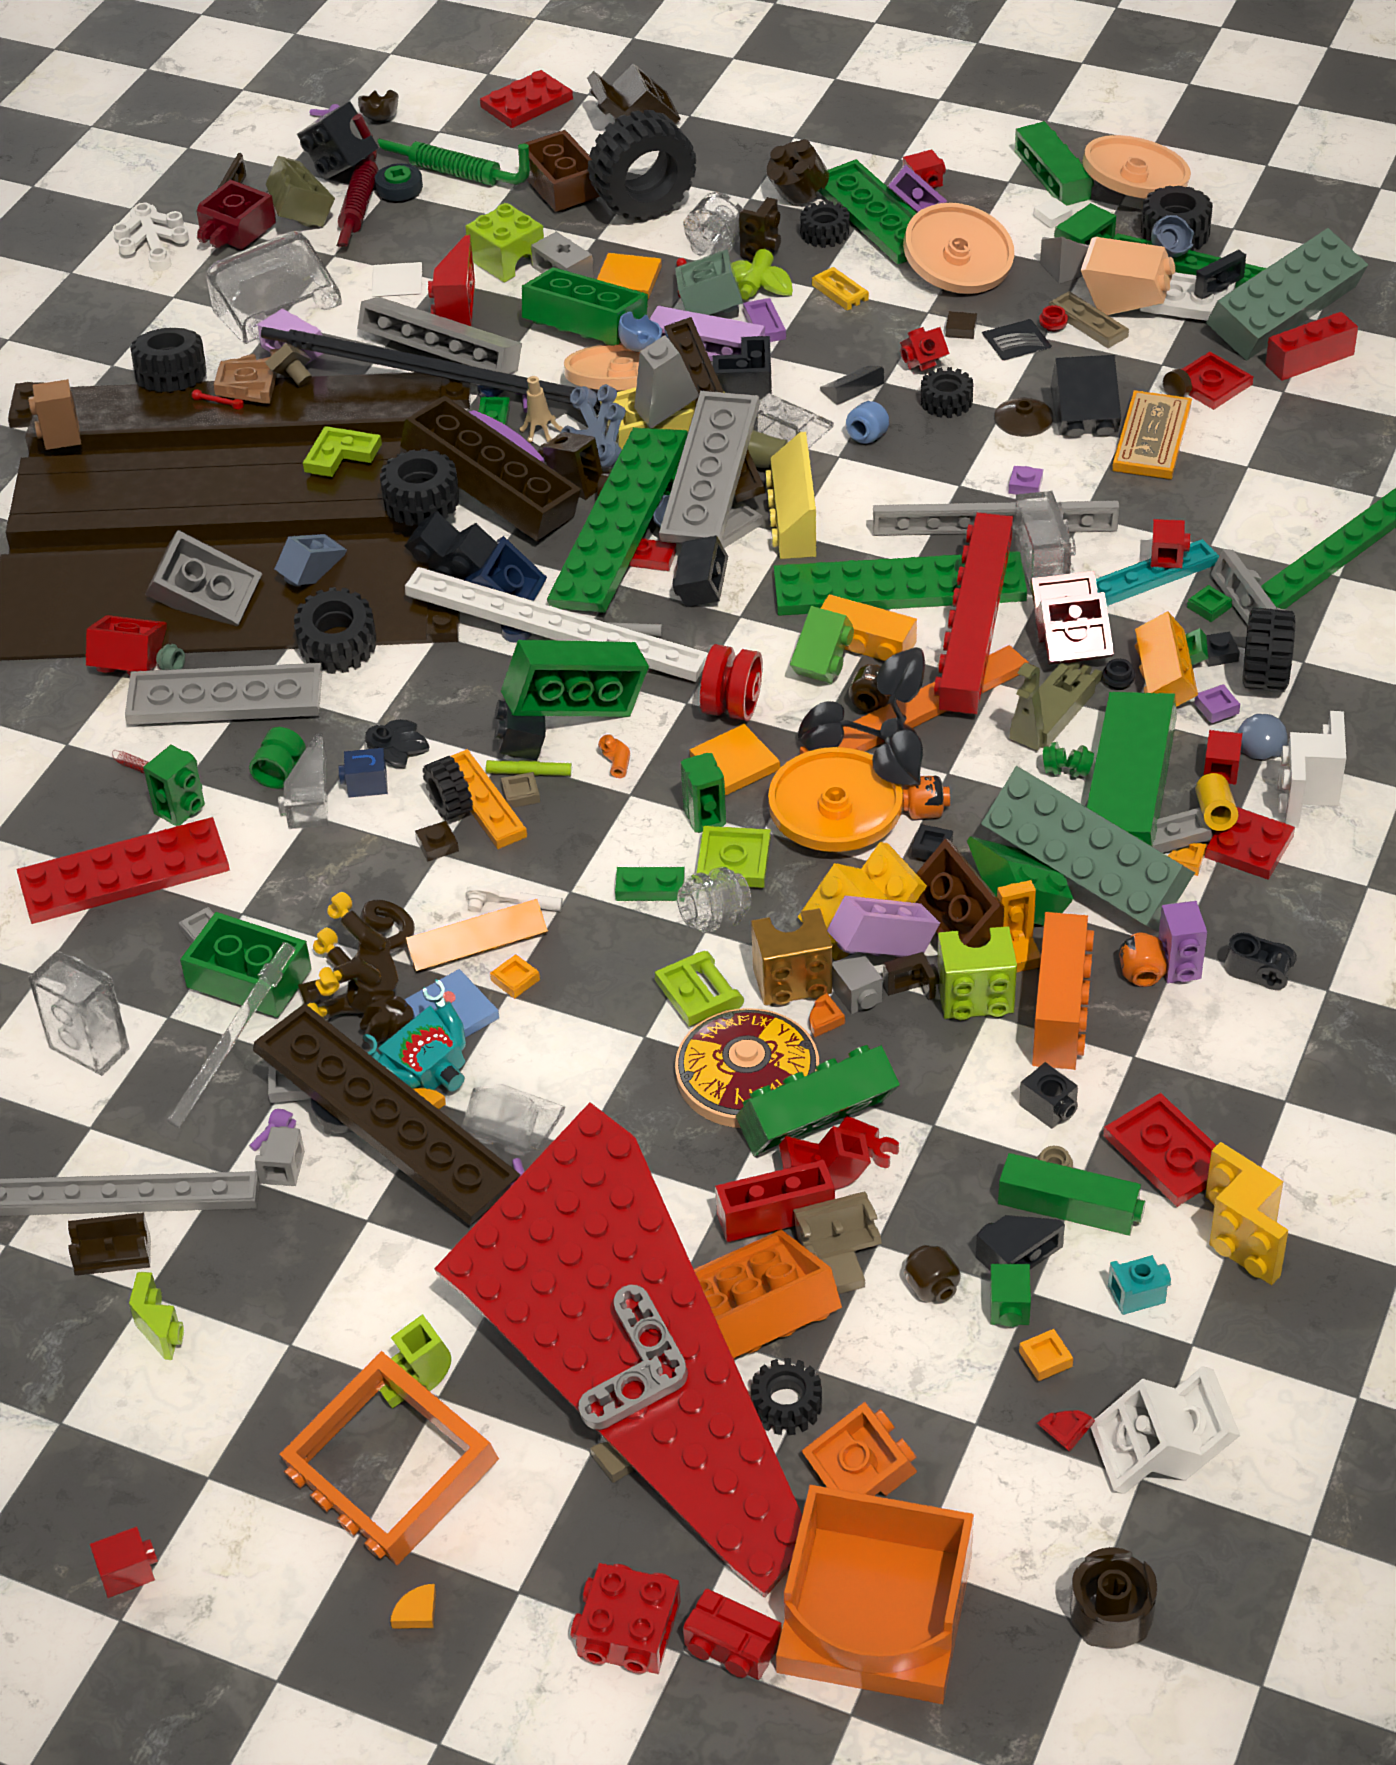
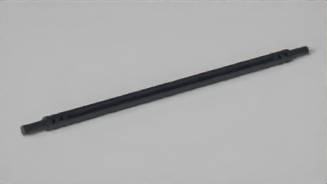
(417, 363)

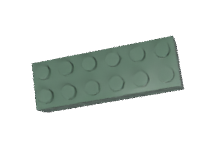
(1286, 293)
(1087, 848)

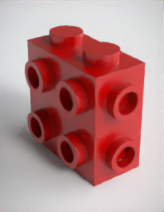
(626, 1618)

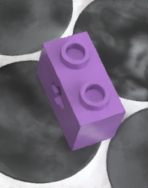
(1183, 941)

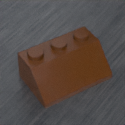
(959, 897)

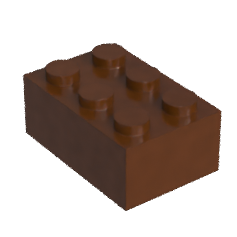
(560, 170)

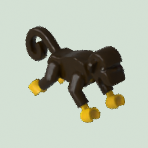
(371, 971)

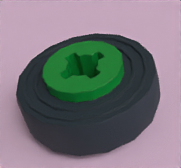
(398, 182)

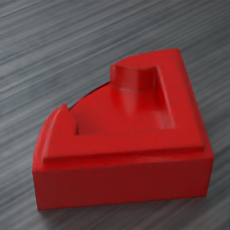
(1066, 1426)

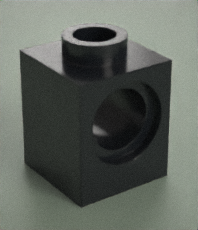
(1048, 1095)

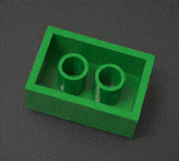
(231, 954)

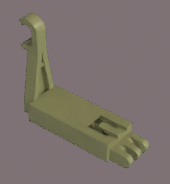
(1049, 708)

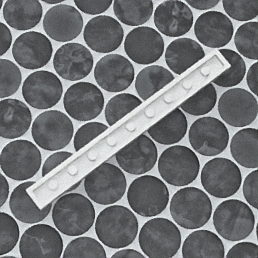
(549, 621)

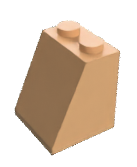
(1126, 274)

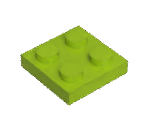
(738, 849)

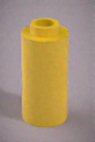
(1216, 802)

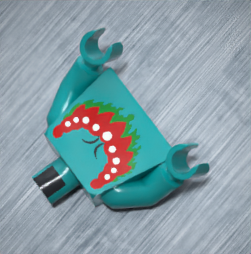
(427, 1048)

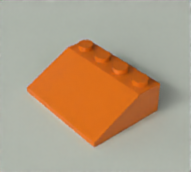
(767, 1291)

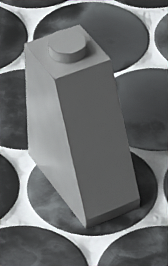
(662, 382)

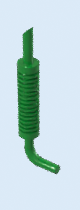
(460, 164)

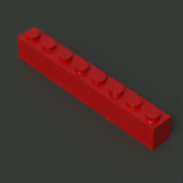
(975, 613)

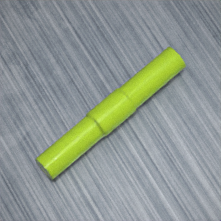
(523, 767)

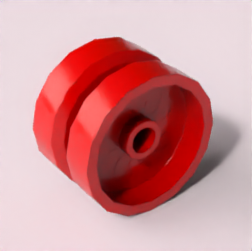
(731, 682)

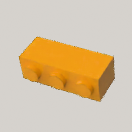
(876, 630)
(1165, 658)

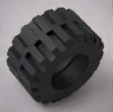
(1180, 201)
(168, 359)
(419, 486)
(330, 611)
(1269, 649)

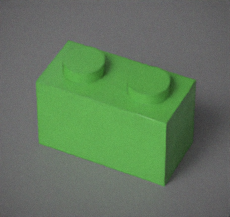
(822, 645)

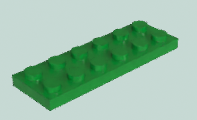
(870, 206)

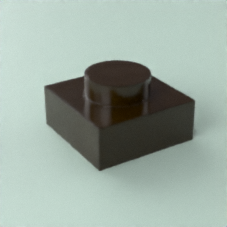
(436, 840)

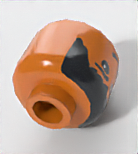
(927, 799)
(1143, 959)

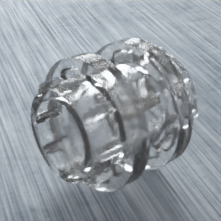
(714, 898)

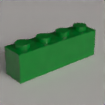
(1053, 163)

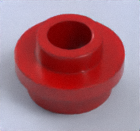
(1053, 318)

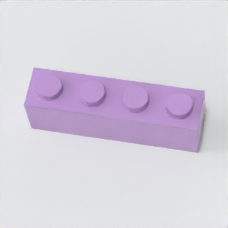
(718, 334)

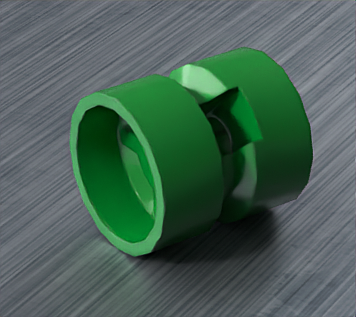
(276, 757)

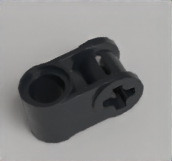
(1256, 961)

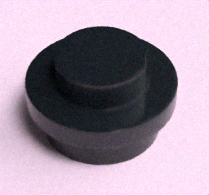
(1118, 673)

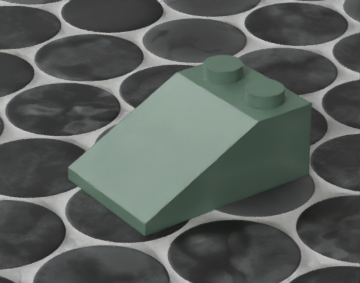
(709, 284)

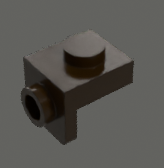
(910, 973)

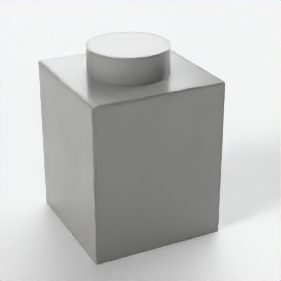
(856, 982)

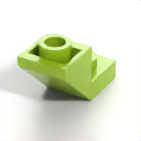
(154, 1320)

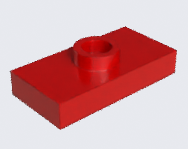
(654, 555)

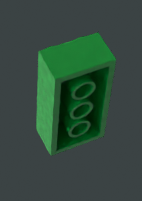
(580, 304)
(574, 678)
(816, 1099)

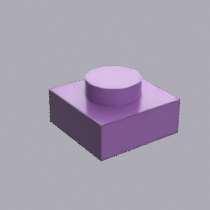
(1025, 480)
(1217, 703)

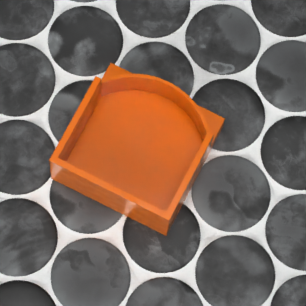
(875, 1593)

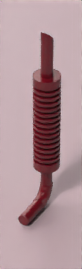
(359, 189)

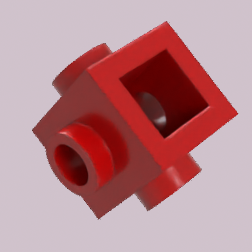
(923, 348)

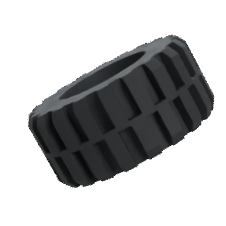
(624, 144)

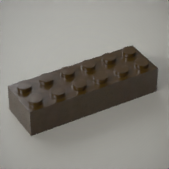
(493, 468)

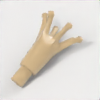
(537, 410)

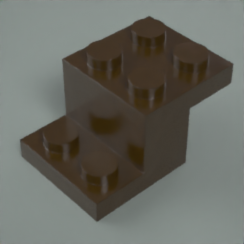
(631, 93)

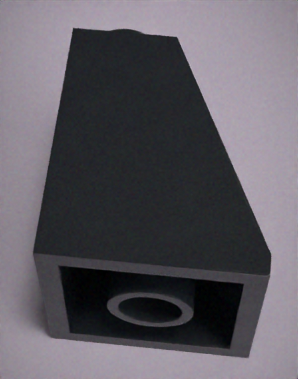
(1086, 395)

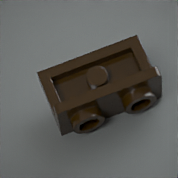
(759, 229)

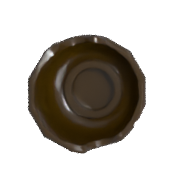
(377, 106)

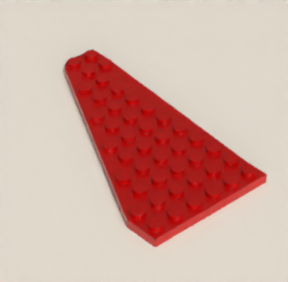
(548, 1280)

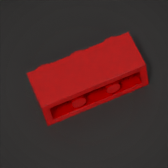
(1311, 346)
(768, 1200)

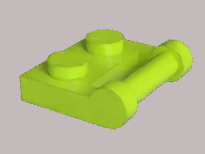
(689, 992)

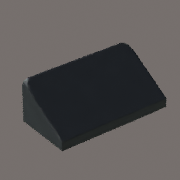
(854, 384)

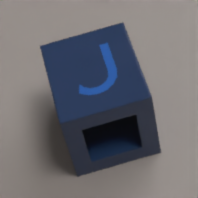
(364, 772)

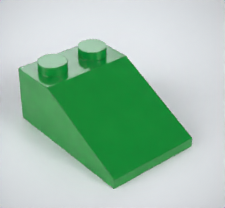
(1007, 865)

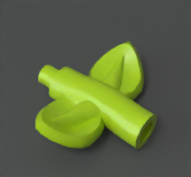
(761, 273)

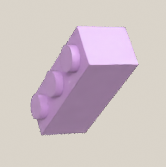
(882, 926)

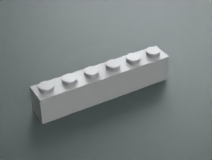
(439, 335)

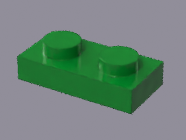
(648, 883)

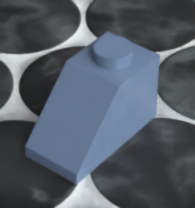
(308, 558)

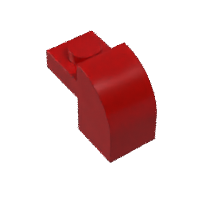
(841, 1149)

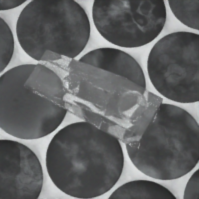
(306, 789)

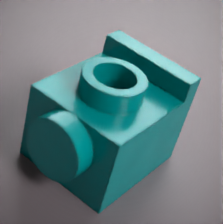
(1138, 1284)

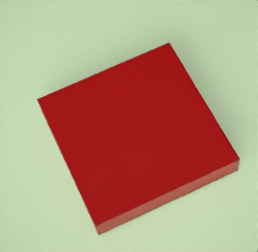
(1216, 380)

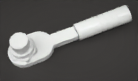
(478, 895)

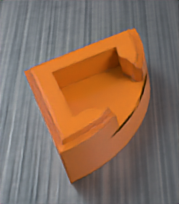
(825, 1016)

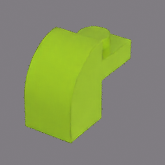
(420, 1355)

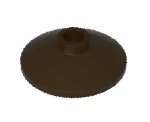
(1023, 417)

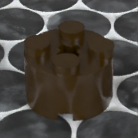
(797, 172)
(1113, 1598)

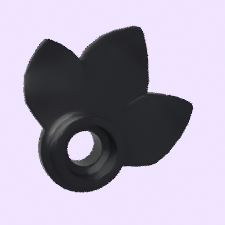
(397, 739)

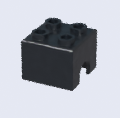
(333, 143)

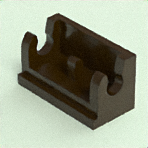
(109, 1244)

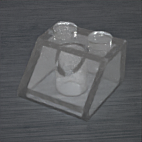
(786, 420)
(511, 1118)

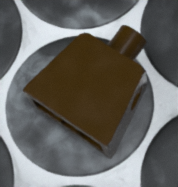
(575, 459)

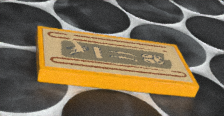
(1152, 434)

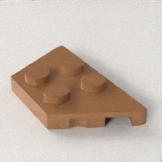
(245, 379)

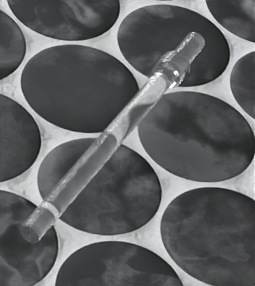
(269, 977)

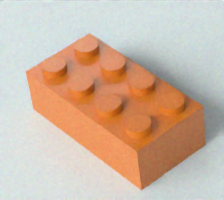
(1062, 990)

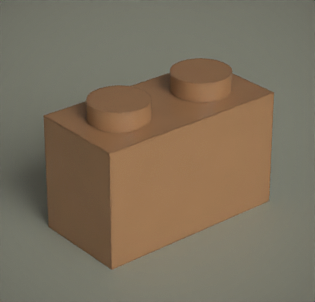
(56, 414)

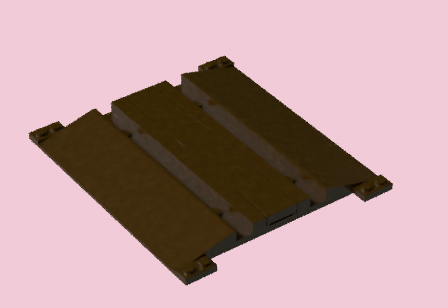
(150, 463)

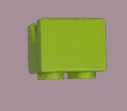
(502, 239)
(979, 978)

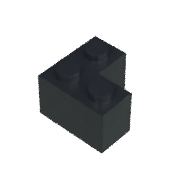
(746, 372)
(449, 550)

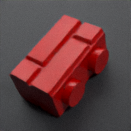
(731, 1635)

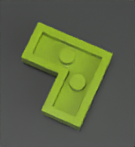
(337, 444)

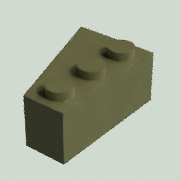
(298, 193)

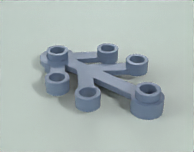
(584, 400)

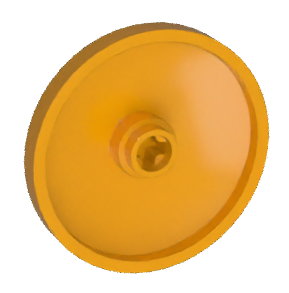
(833, 800)

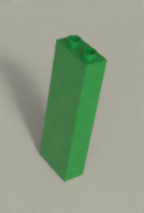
(1133, 761)

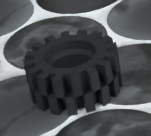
(824, 224)
(947, 392)
(447, 788)
(787, 1377)

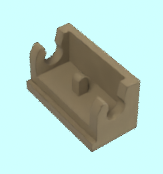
(837, 1225)

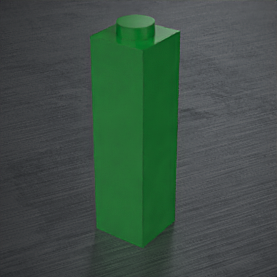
(1070, 1194)

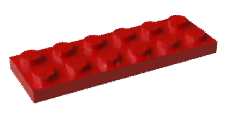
(122, 870)

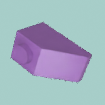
(914, 190)

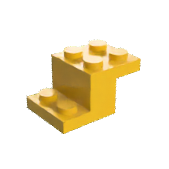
(881, 877)
(1246, 1213)

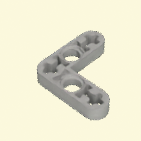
(646, 1372)

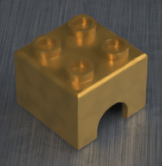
(794, 962)

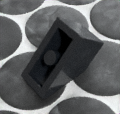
(1019, 1240)

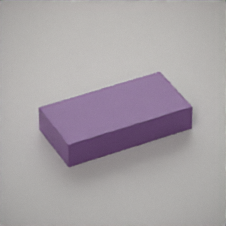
(764, 313)

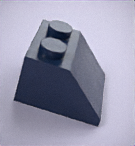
(509, 572)

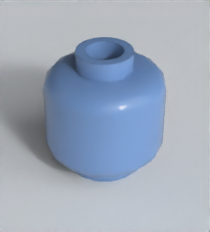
(867, 422)

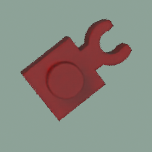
(875, 1145)

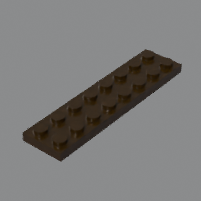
(386, 1113)

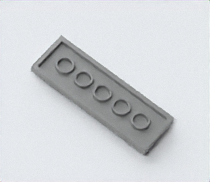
(709, 466)
(224, 693)

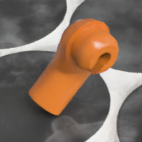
(617, 753)

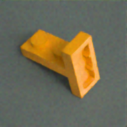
(1019, 917)

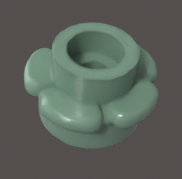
(170, 657)

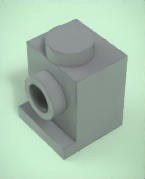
(280, 1157)

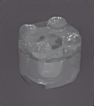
(713, 225)

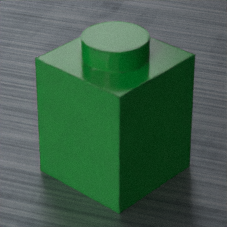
(1010, 1294)

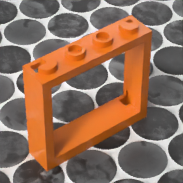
(435, 1504)

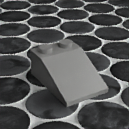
(203, 581)

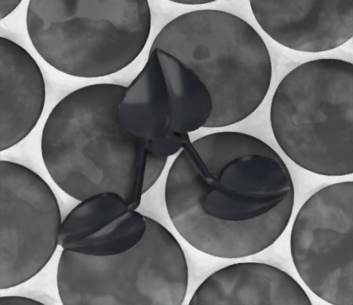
(902, 755)

